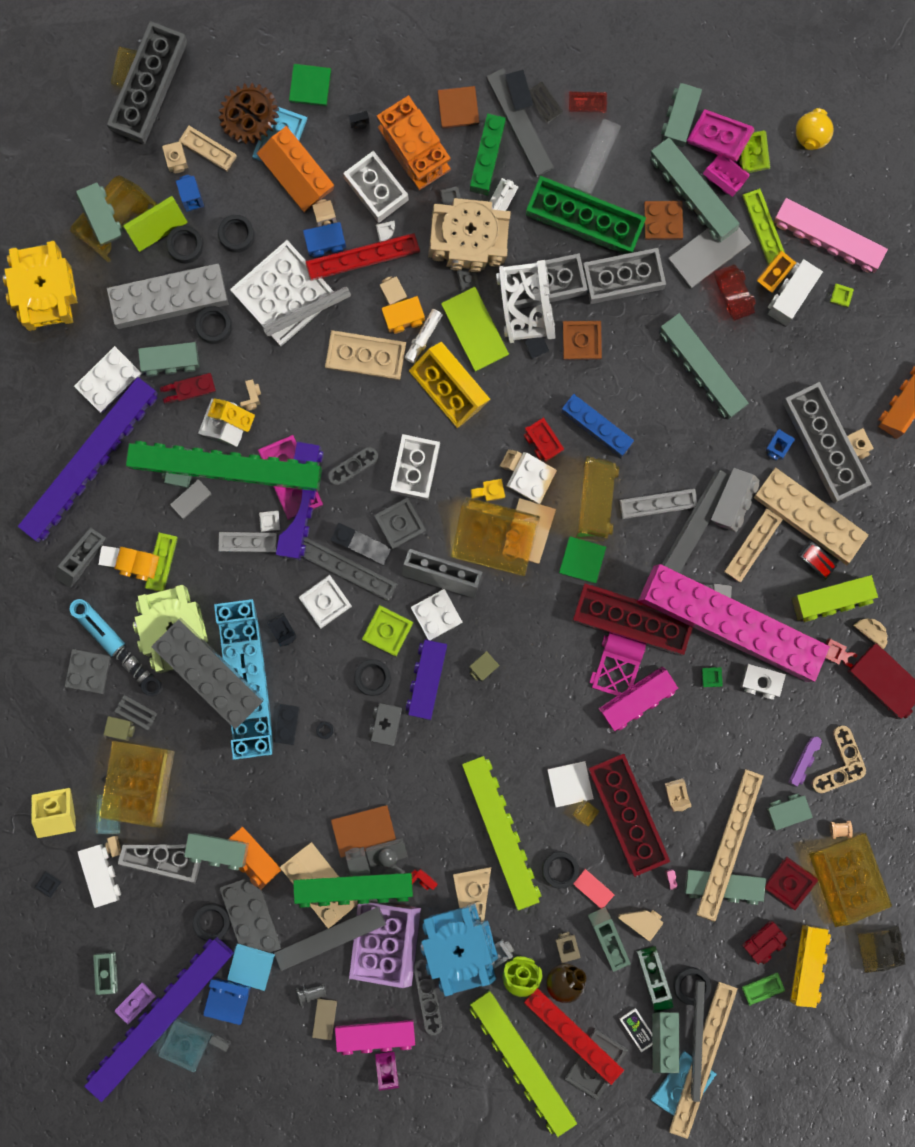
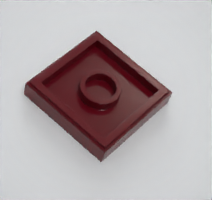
(791, 883)

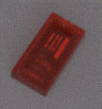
(587, 101)

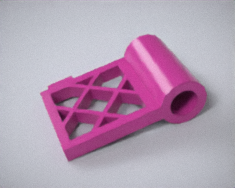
(619, 649)

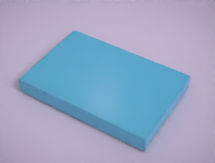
(292, 120)
(670, 1090)

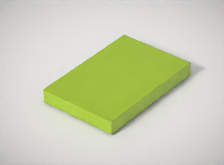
(155, 223)

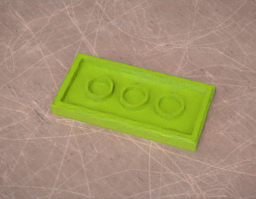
(475, 329)

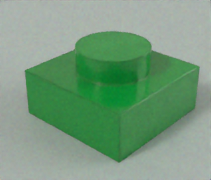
(712, 677)

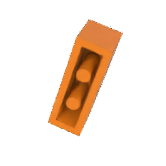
(258, 864)

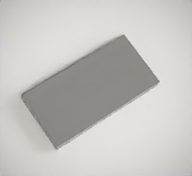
(706, 255)

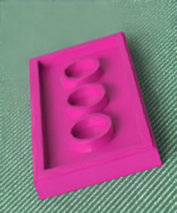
(289, 497)

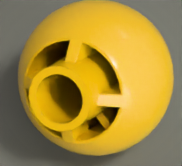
(814, 129)

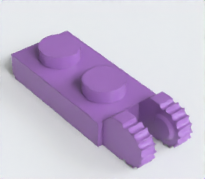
(805, 761)

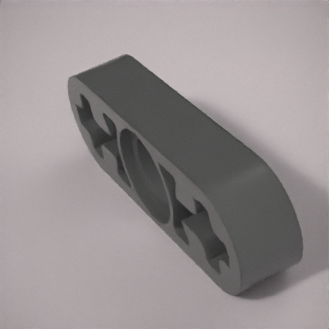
(368, 463)

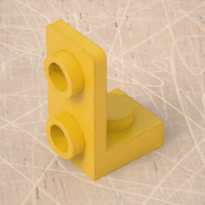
(231, 414)

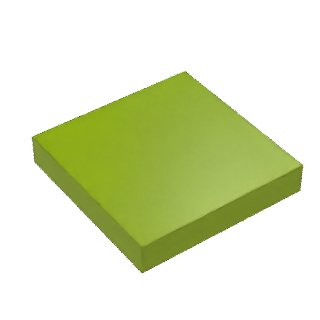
(387, 630)

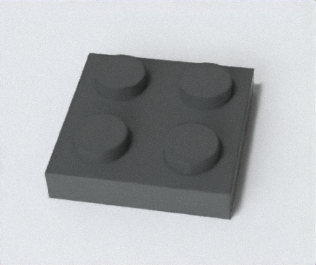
(400, 523)
(87, 671)

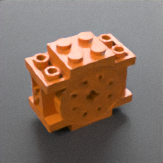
(413, 142)

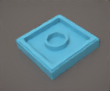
(251, 967)

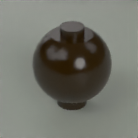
(566, 983)

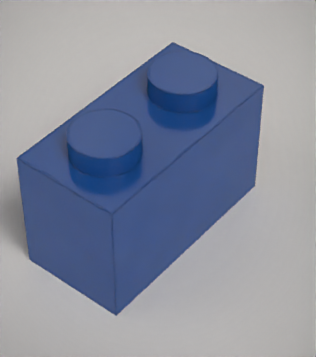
(189, 193)
(324, 239)

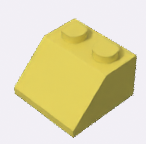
(53, 813)

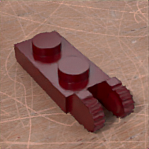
(190, 388)

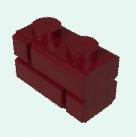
(765, 943)

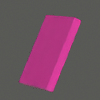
(720, 135)

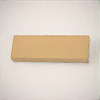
(208, 148)

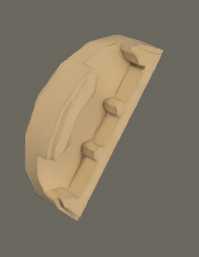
(873, 630)

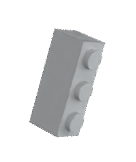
(735, 500)

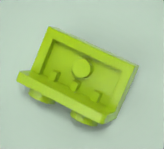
(755, 154)

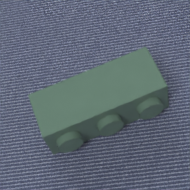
(681, 114)
(99, 214)
(169, 359)
(216, 851)
(665, 1042)

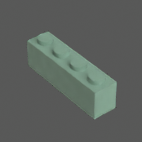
(738, 887)

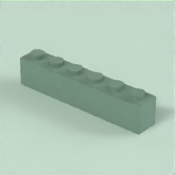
(694, 190)
(703, 366)

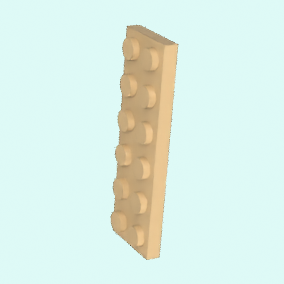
(811, 516)

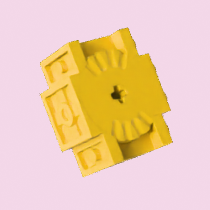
(40, 286)

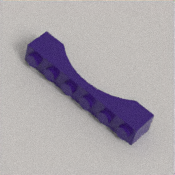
(292, 539)

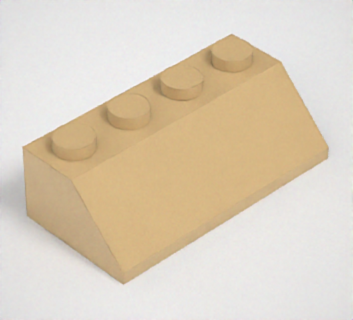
(312, 865)

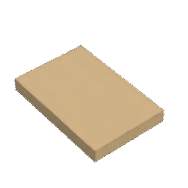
(546, 517)

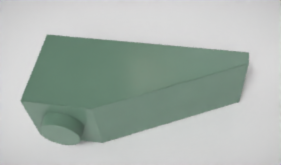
(609, 939)

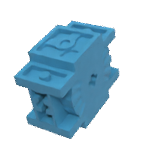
(445, 959)

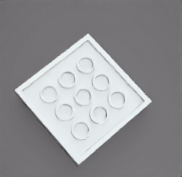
(279, 288)

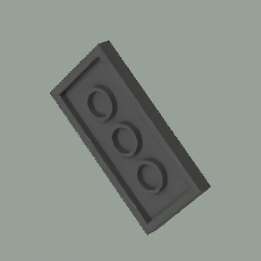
(250, 916)

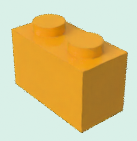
(776, 271)
(403, 315)

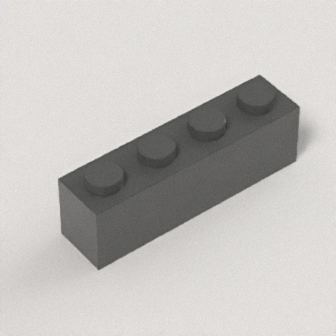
(441, 573)

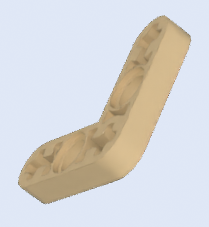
(849, 763)

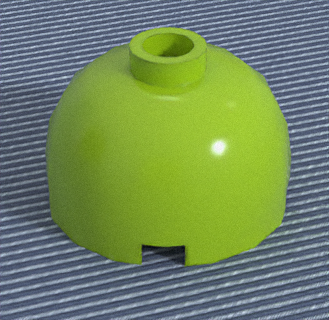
(521, 976)

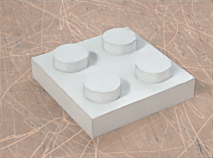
(531, 478)
(436, 615)

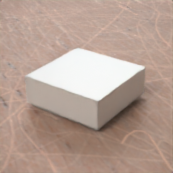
(269, 521)
(108, 556)

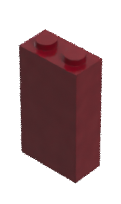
(885, 681)

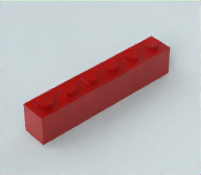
(574, 1036)

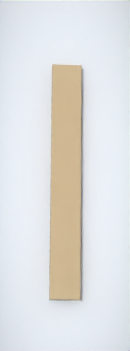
(729, 845)
(712, 1035)

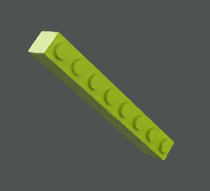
(501, 834)
(523, 1063)

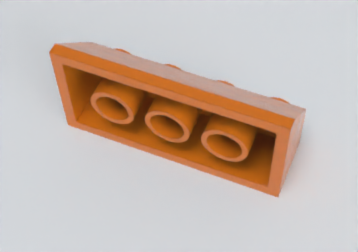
(295, 169)
(902, 409)

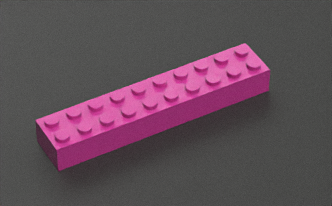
(734, 623)

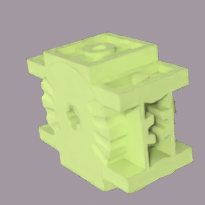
(159, 614)

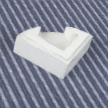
(385, 230)

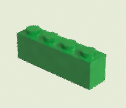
(487, 154)

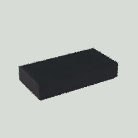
(519, 90)

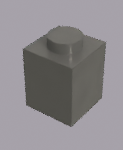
(357, 862)

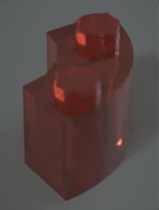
(732, 286)

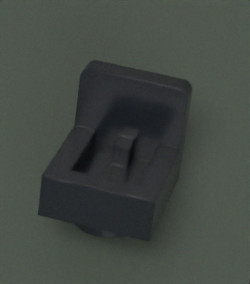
(282, 630)

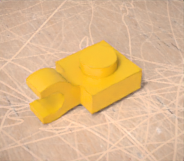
(491, 490)

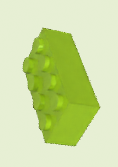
(839, 596)

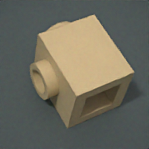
(175, 157)
(860, 443)

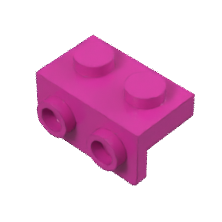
(726, 175)

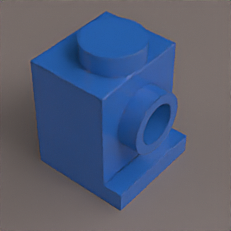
(783, 440)

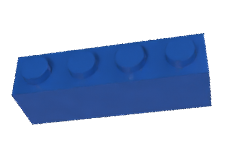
(597, 426)

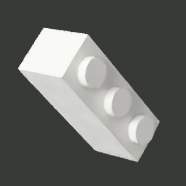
(99, 875)

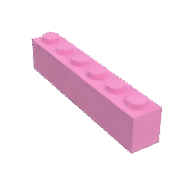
(830, 236)

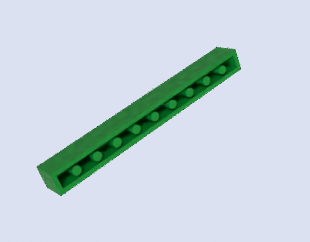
(224, 467)

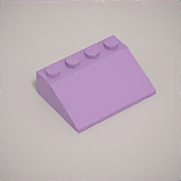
(388, 952)

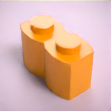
(136, 563)

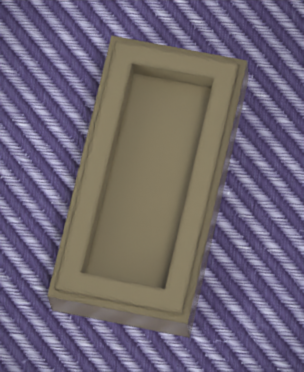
(324, 1019)

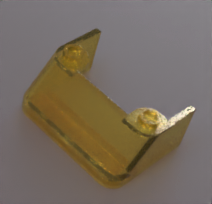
(125, 199)
(597, 499)

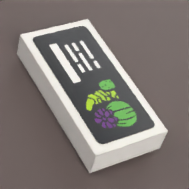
(637, 1029)

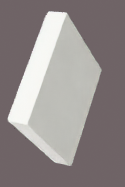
(325, 601)
(570, 784)

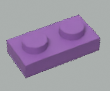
(135, 1003)

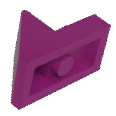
(387, 1071)

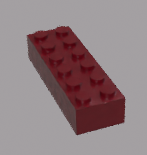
(631, 620)
(628, 815)

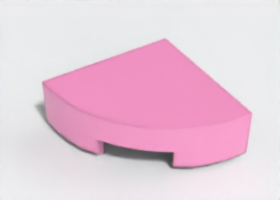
(671, 878)

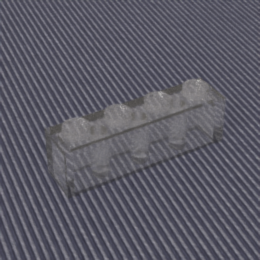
(597, 157)

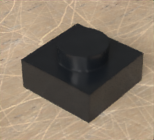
(359, 120)

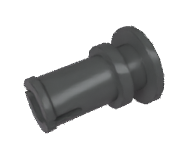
(310, 994)

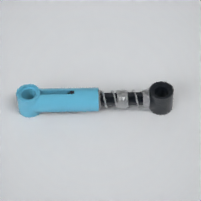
(114, 646)

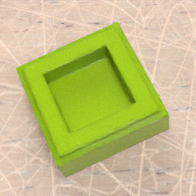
(841, 295)

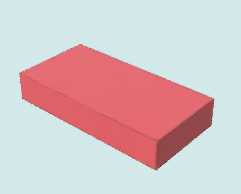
(593, 889)

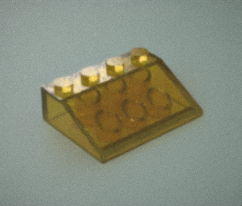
(495, 536)
(137, 784)
(850, 880)

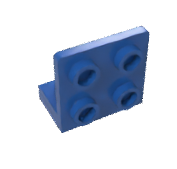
(226, 1001)

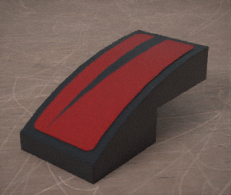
(817, 560)

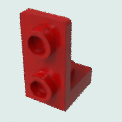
(426, 881)

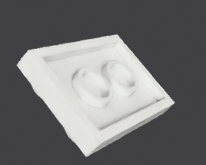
(108, 380)

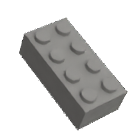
(624, 275)
(564, 278)

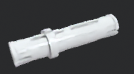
(421, 339)

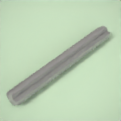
(306, 311)

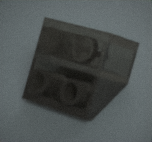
(881, 949)

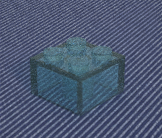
(185, 1044)

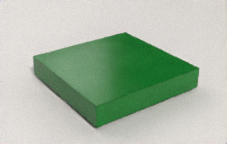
(310, 85)
(582, 560)

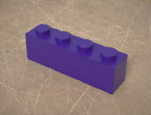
(427, 679)

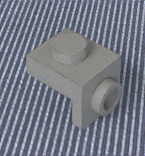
(504, 952)

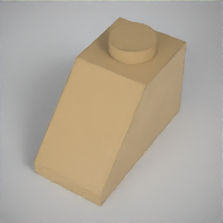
(324, 212)
(643, 922)

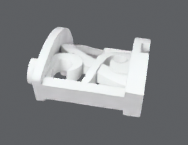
(543, 325)

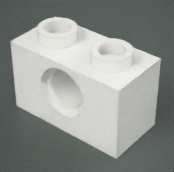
(774, 681)

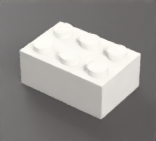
(376, 186)
(794, 292)
(415, 467)

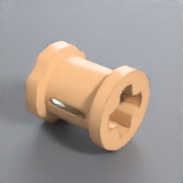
(841, 829)

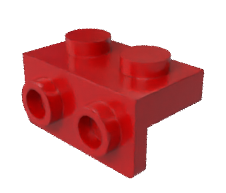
(543, 439)

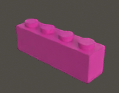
(638, 699)
(375, 1036)

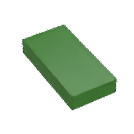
(763, 988)

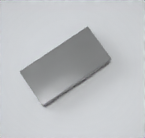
(190, 499)

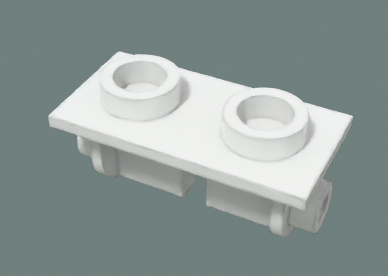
(503, 195)

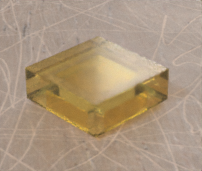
(586, 813)

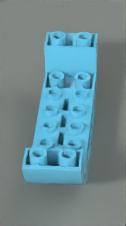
(244, 653)

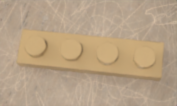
(753, 545)

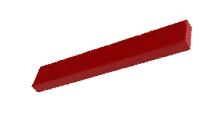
(362, 256)

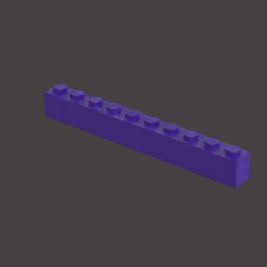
(88, 459)
(162, 1015)

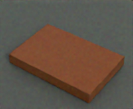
(363, 829)

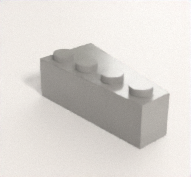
(160, 860)

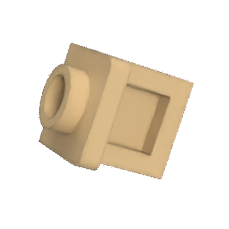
(254, 391)
(677, 795)

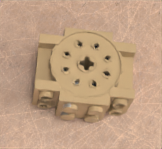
(472, 251)

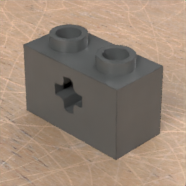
(389, 735)

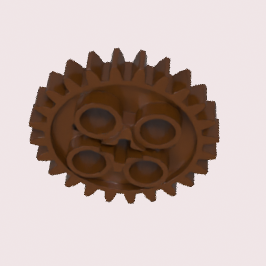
(260, 99)

